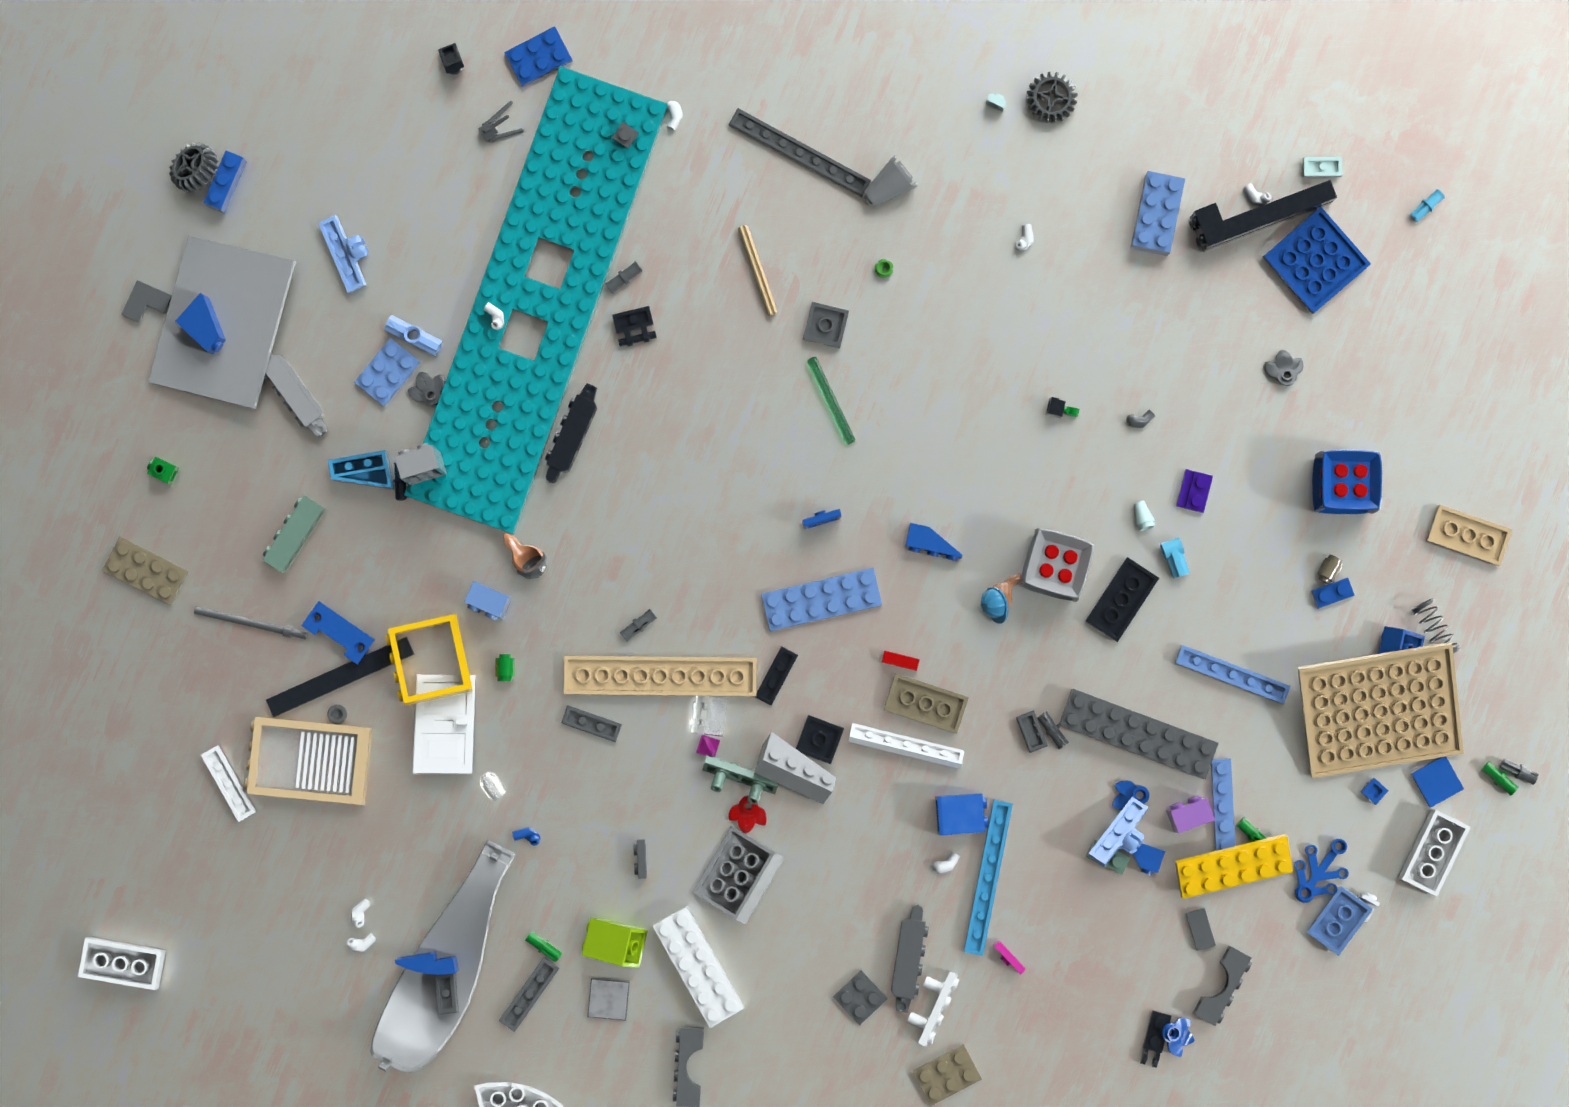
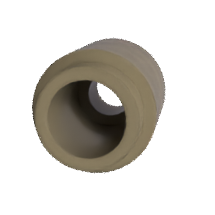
(1330, 569)

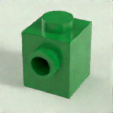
(162, 470)

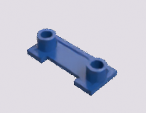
(339, 630)

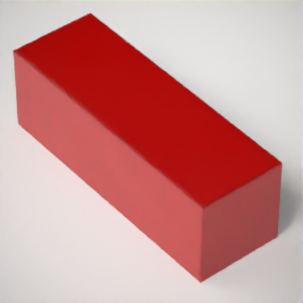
(900, 660)

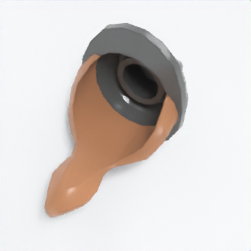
(526, 558)

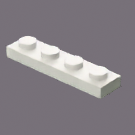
(228, 783)

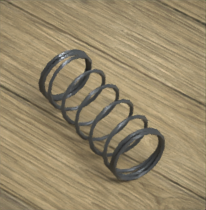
(1415, 610)

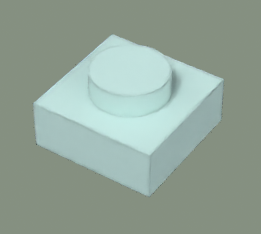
(996, 101)

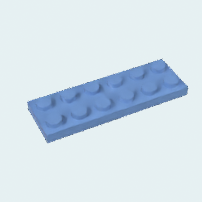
(821, 599)

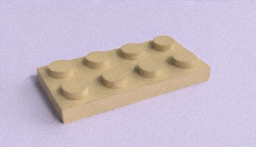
(1469, 535)

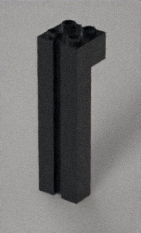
(1215, 232)

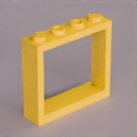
(399, 676)

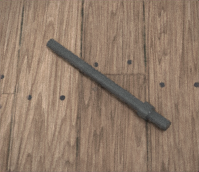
(287, 631)

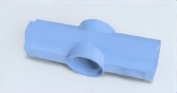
(402, 330)

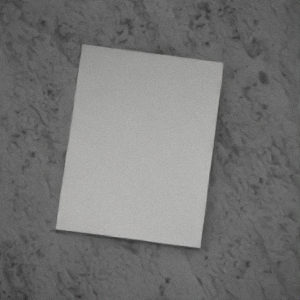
(248, 301)

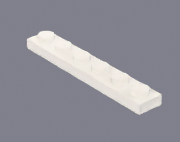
(906, 746)

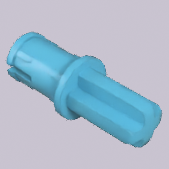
(1427, 205)

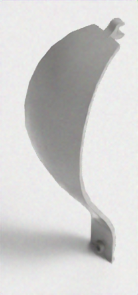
(410, 1025)

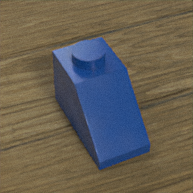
(1148, 858)

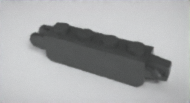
(908, 959)

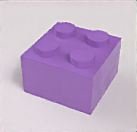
(1190, 814)

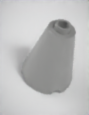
(889, 183)

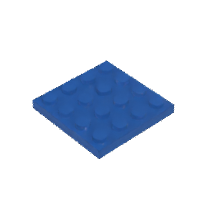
(1316, 260)

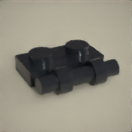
(633, 320)

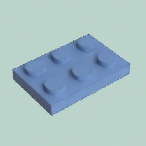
(387, 372)
(1340, 920)

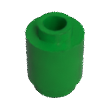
(504, 667)

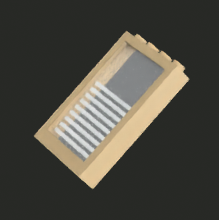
(308, 760)

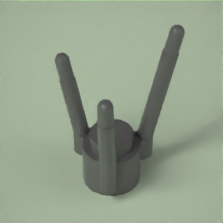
(489, 129)

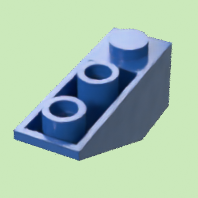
(926, 539)

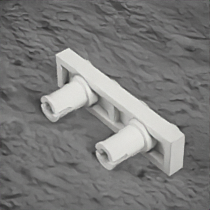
(943, 990)

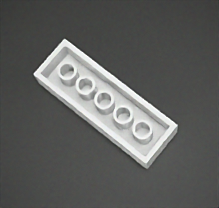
(698, 967)

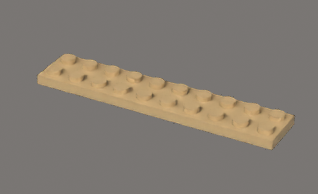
(660, 676)

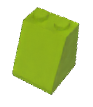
(614, 942)

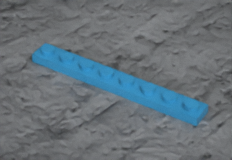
(988, 877)

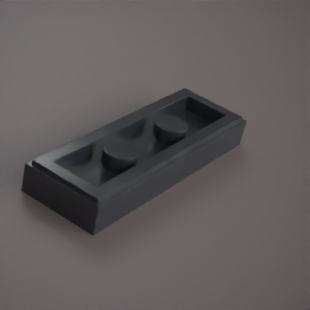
(776, 676)

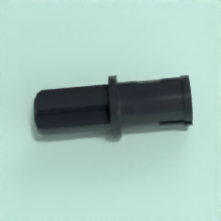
(400, 485)

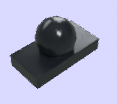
(451, 59)

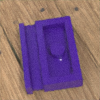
(1194, 491)

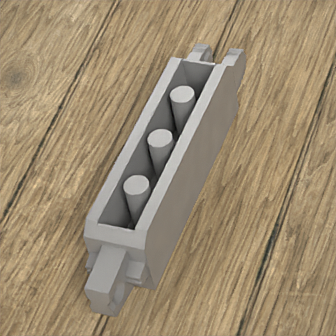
(296, 395)

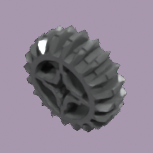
(1055, 81)
(193, 167)

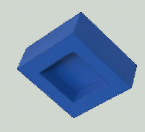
(1374, 791)

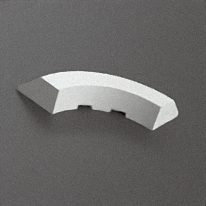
(512, 1095)

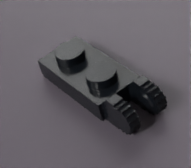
(1153, 1038)

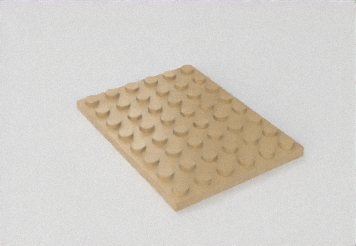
(1381, 710)

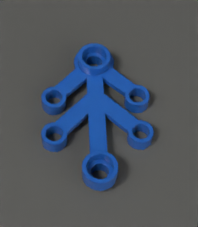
(1319, 873)

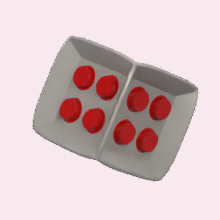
(1056, 564)

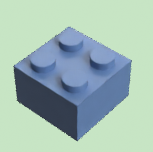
(488, 600)

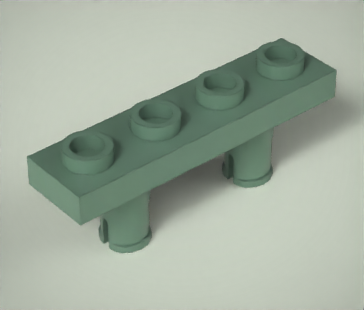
(733, 772)

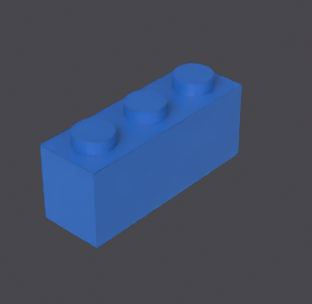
(225, 182)

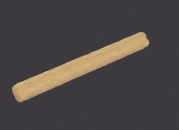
(757, 270)

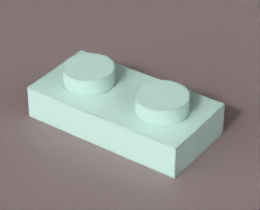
(1322, 167)

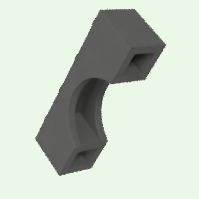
(1212, 1007)
(690, 1041)

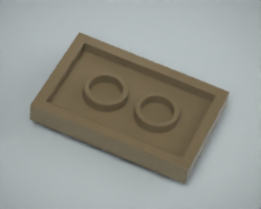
(947, 1075)

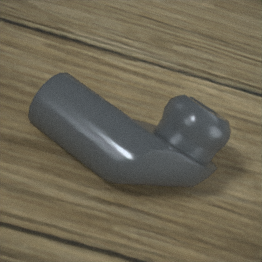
(1140, 421)

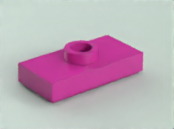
(1008, 958)

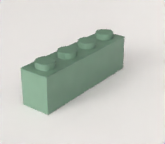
(294, 534)

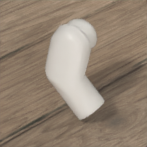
(1257, 198)
(946, 866)
(357, 913)

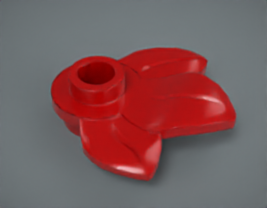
(747, 817)

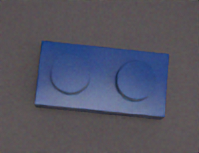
(1332, 593)

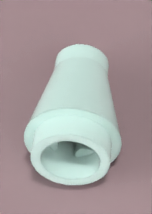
(1143, 516)

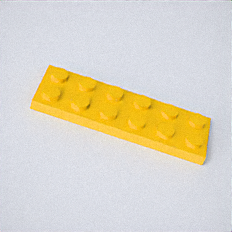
(1233, 866)

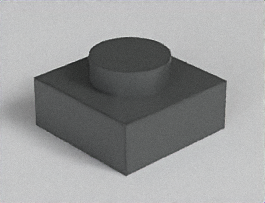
(625, 135)

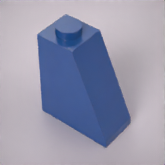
(202, 324)

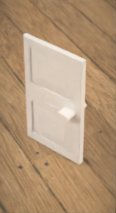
(443, 728)

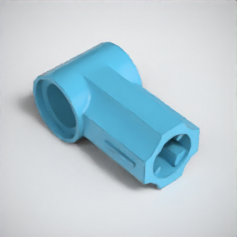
(1173, 553)

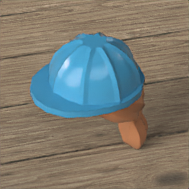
(998, 599)

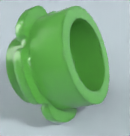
(883, 263)

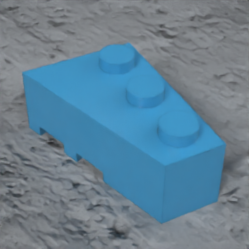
(363, 469)

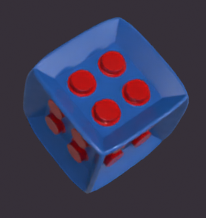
(1347, 482)

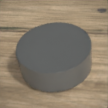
(337, 714)

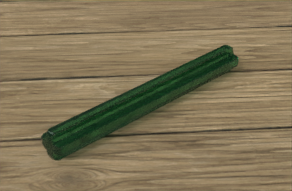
(831, 400)

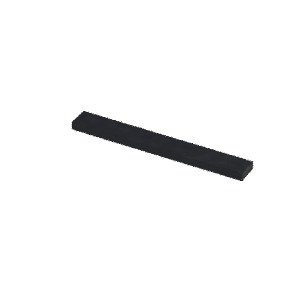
(336, 678)

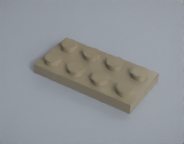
(145, 570)
(926, 703)

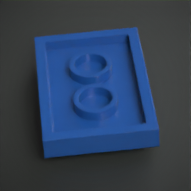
(538, 56)

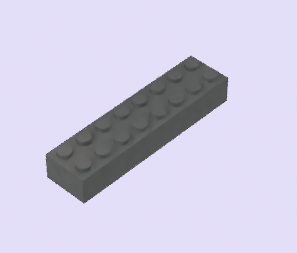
(1138, 734)

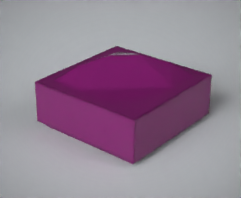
(708, 746)

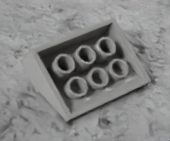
(738, 875)

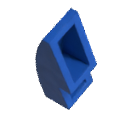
(429, 964)

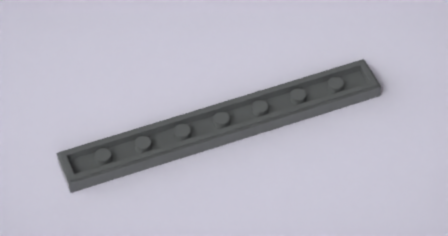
(799, 152)

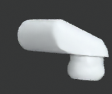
(676, 114)
(1027, 238)
(497, 316)
(360, 945)

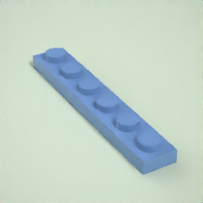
(1232, 674)
(1223, 803)

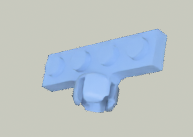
(345, 253)
(1120, 833)

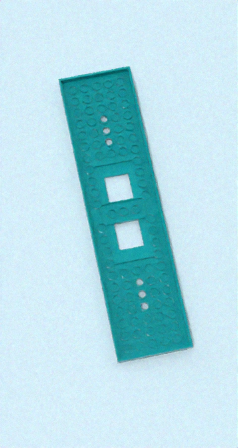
(578, 118)

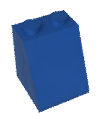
(961, 814)

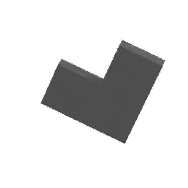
(142, 297)

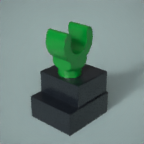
(1057, 407)

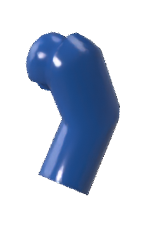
(527, 833)

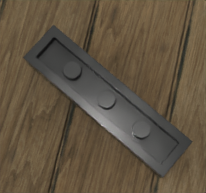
(529, 994)

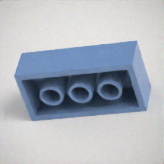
(1157, 213)

